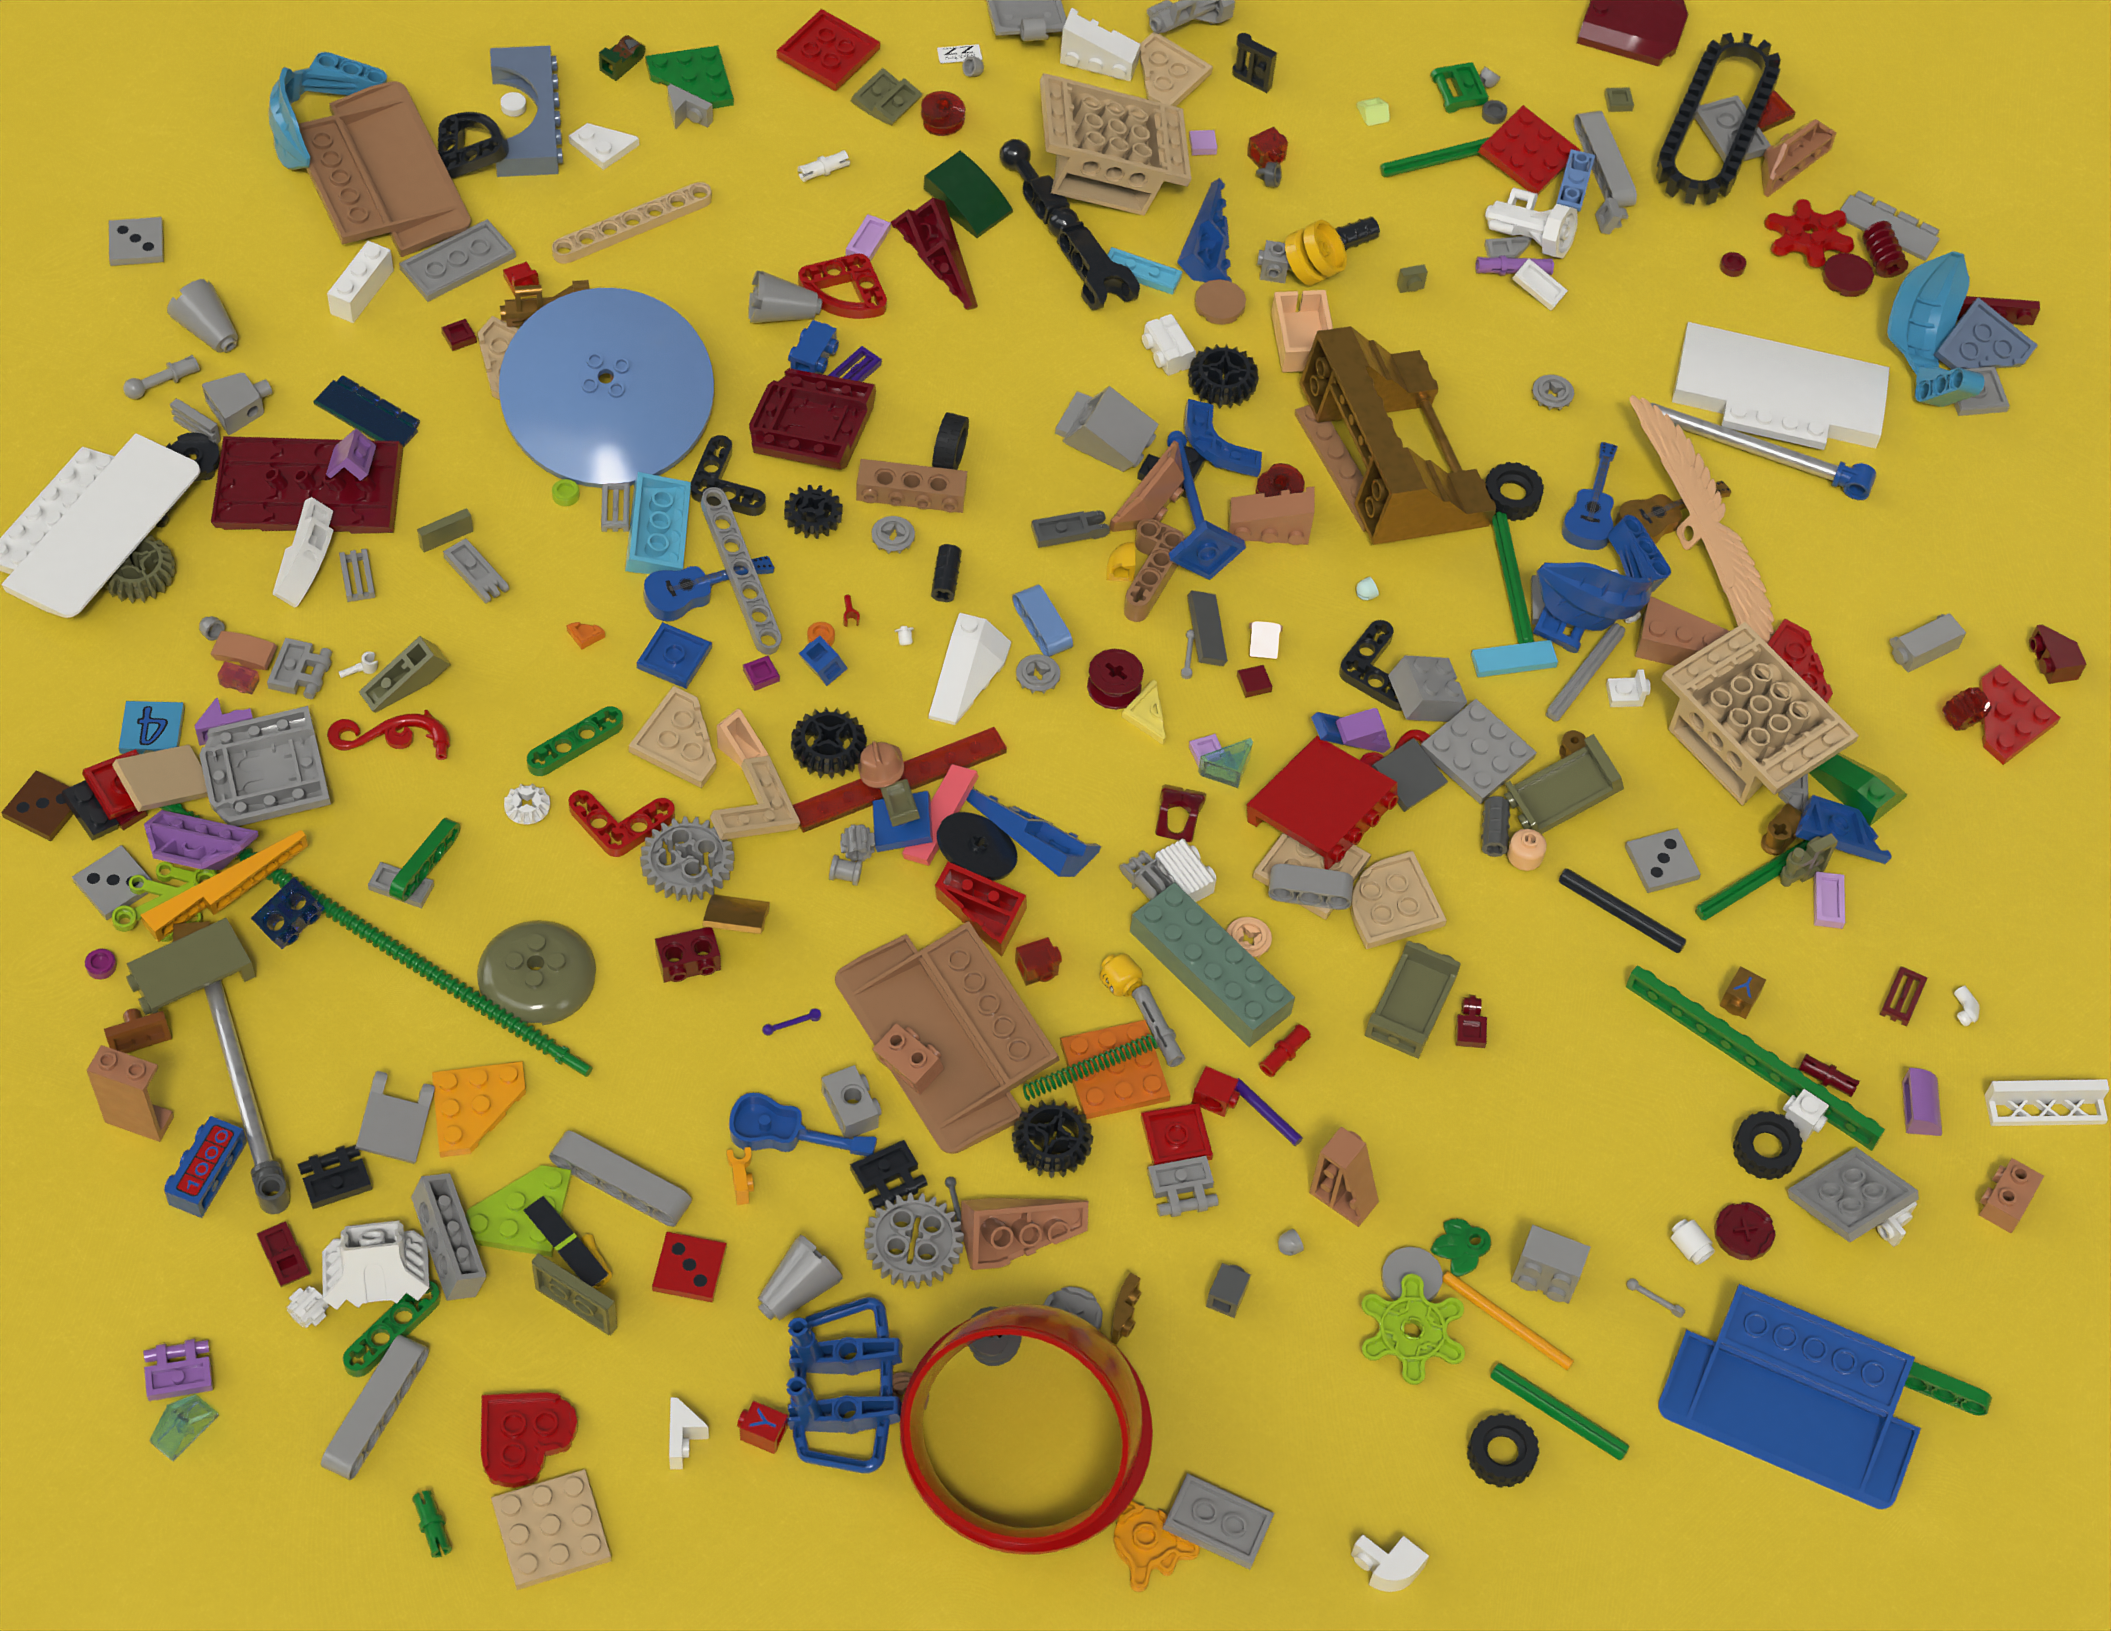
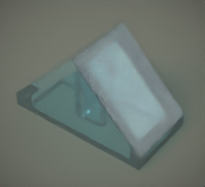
(1227, 763)
(181, 1425)

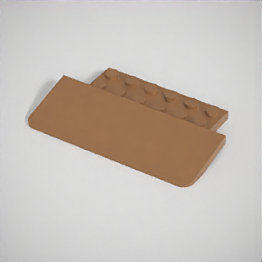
(382, 171)
(964, 1010)

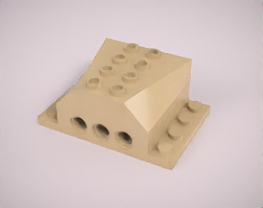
(1112, 144)
(1752, 715)

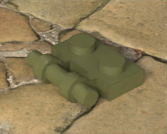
(1804, 864)

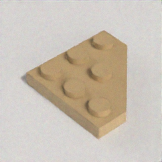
(1170, 70)
(493, 342)
(677, 739)

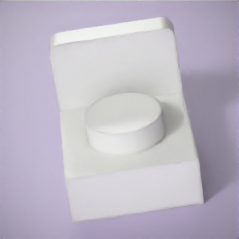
(1628, 691)
(1891, 1229)

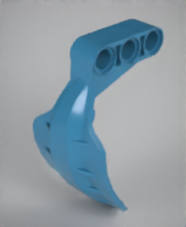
(326, 75)
(1922, 320)

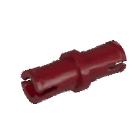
(1828, 1075)

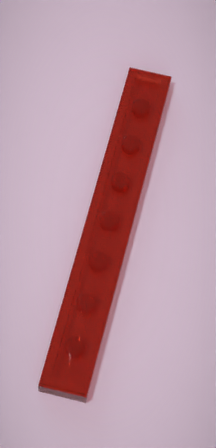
(918, 772)

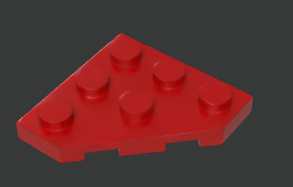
(1795, 648)
(2015, 715)

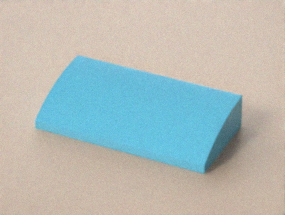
(657, 524)

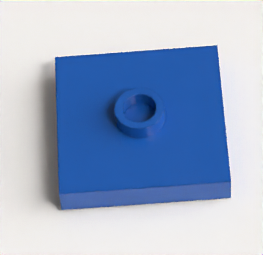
(674, 655)
(906, 834)

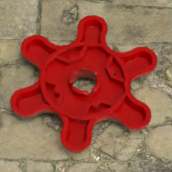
(1814, 244)

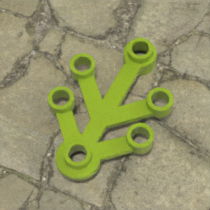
(164, 891)

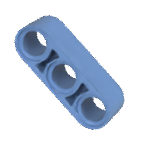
(1042, 620)

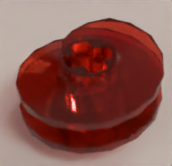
(942, 113)
(1280, 478)

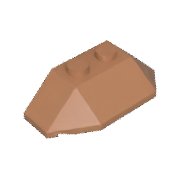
(1795, 154)
(1153, 493)

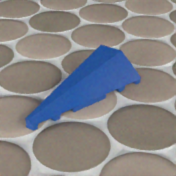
(1205, 247)
(1046, 842)

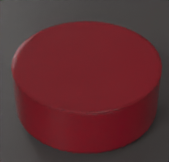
(1733, 264)

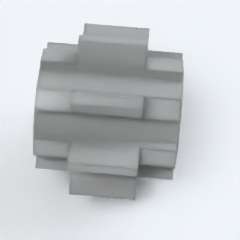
(857, 842)

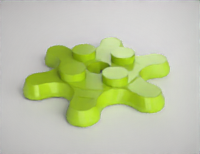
(1413, 1309)

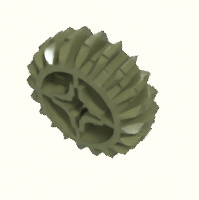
(143, 572)

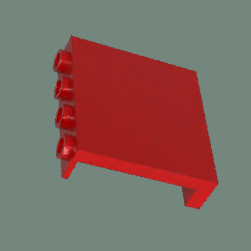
(1324, 800)

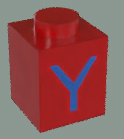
(762, 1427)

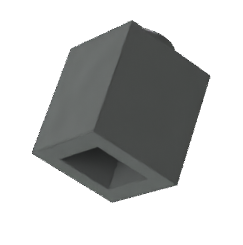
(1228, 1290)

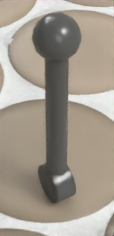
(951, 1182)

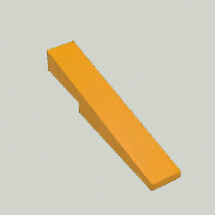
(222, 888)

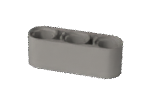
(1310, 886)

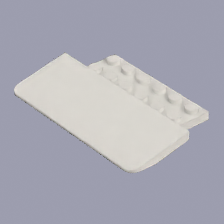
(90, 523)

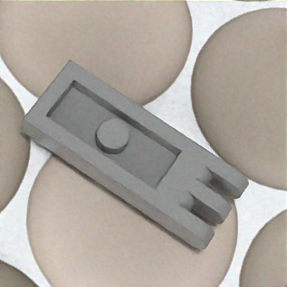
(475, 570)

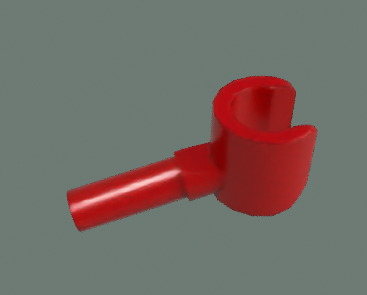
(850, 612)

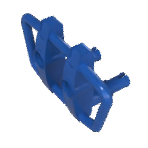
(828, 1357)

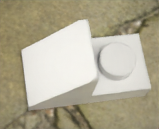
(683, 1426)

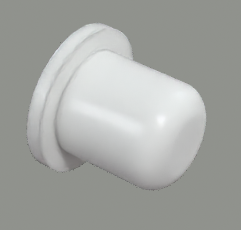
(905, 635)

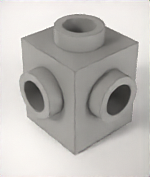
(1273, 262)

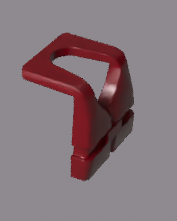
(1174, 797)

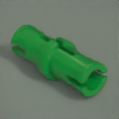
(431, 1524)

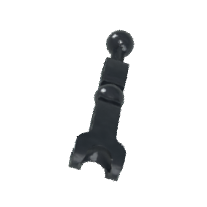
(1075, 240)

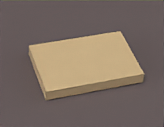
(162, 777)

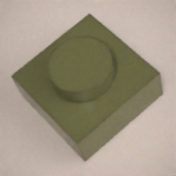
(1412, 278)

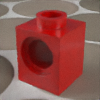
(1216, 1092)

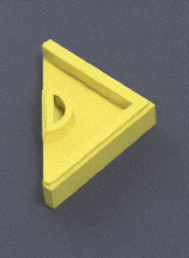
(1146, 713)

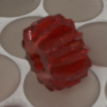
(1966, 708)

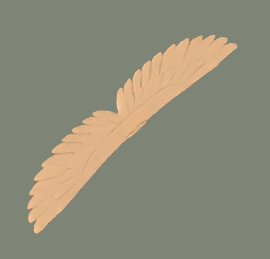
(1693, 482)

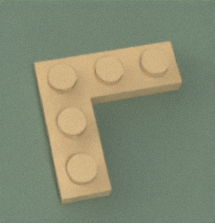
(773, 810)

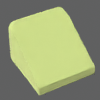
(1374, 111)

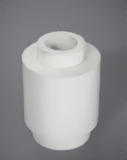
(1692, 1241)

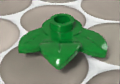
(1457, 1246)

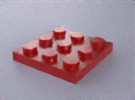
(828, 49)
(1528, 150)

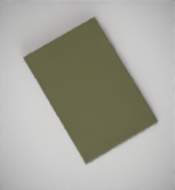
(574, 1294)

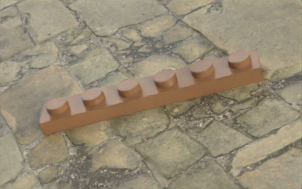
(1334, 457)

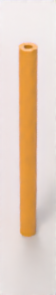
(1507, 1320)

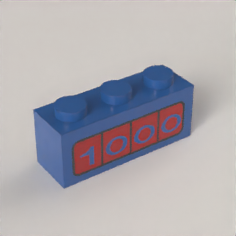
(205, 1166)

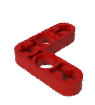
(619, 831)

